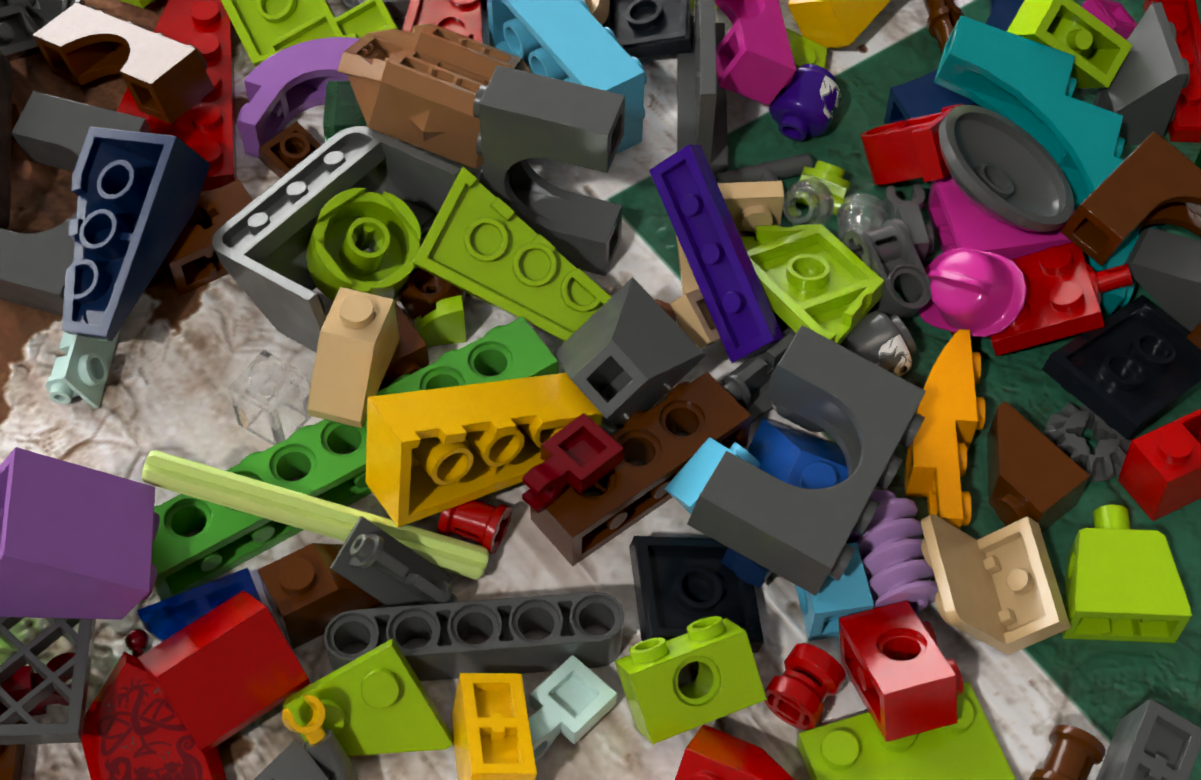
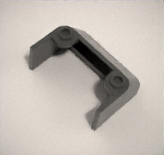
(270, 236)

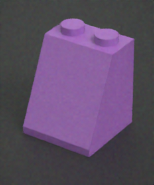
(73, 540)

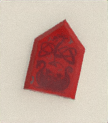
(137, 734)

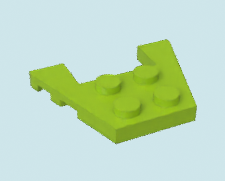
(278, 24)

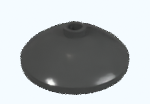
(1004, 170)

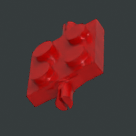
(1059, 299)

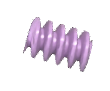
(894, 554)

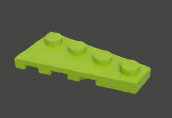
(504, 262)

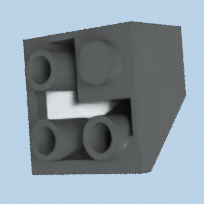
(1148, 79)
(628, 354)

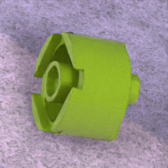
(358, 222)

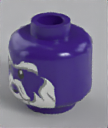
(807, 103)

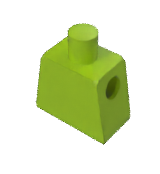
(1123, 583)

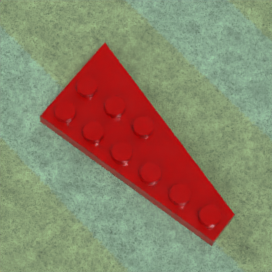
(211, 122)

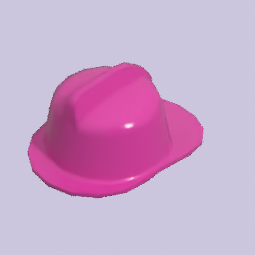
(974, 292)

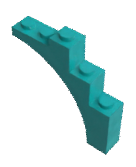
(1035, 91)

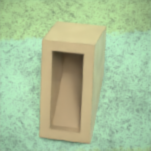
(352, 356)

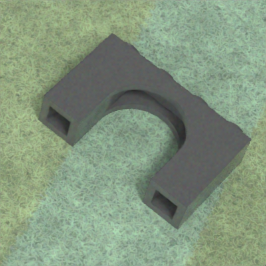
(557, 121)
(50, 134)
(804, 529)

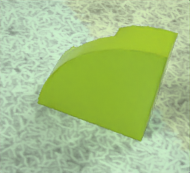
(443, 324)

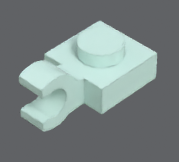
(568, 704)

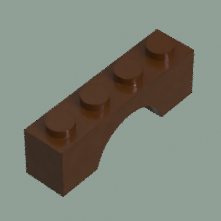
(159, 71)

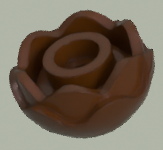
(416, 293)

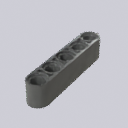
(500, 619)

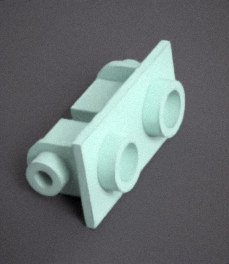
(82, 370)

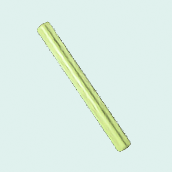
(305, 511)

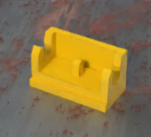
(492, 728)

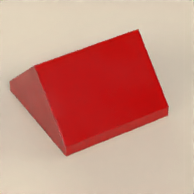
(225, 670)

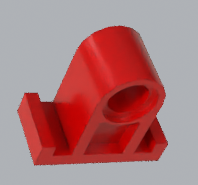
(906, 149)

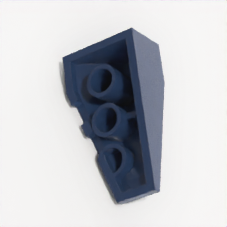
(130, 211)

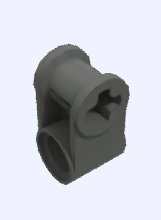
(896, 264)

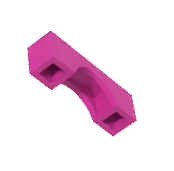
(756, 50)

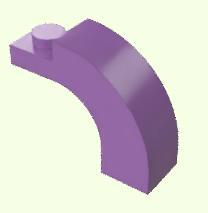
(287, 86)

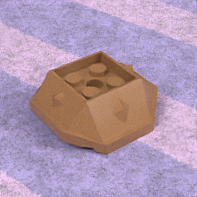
(424, 86)

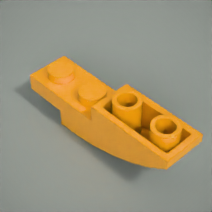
(942, 442)

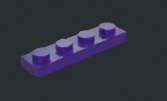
(716, 254)

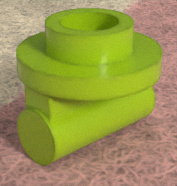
(832, 177)

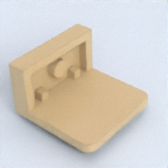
(995, 585)

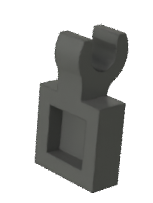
(911, 215)

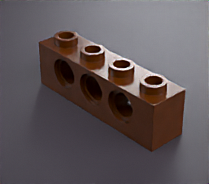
(630, 492)

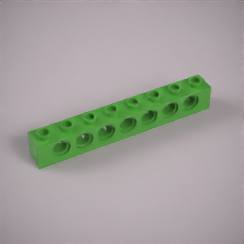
(313, 452)

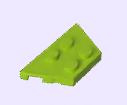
(813, 278)

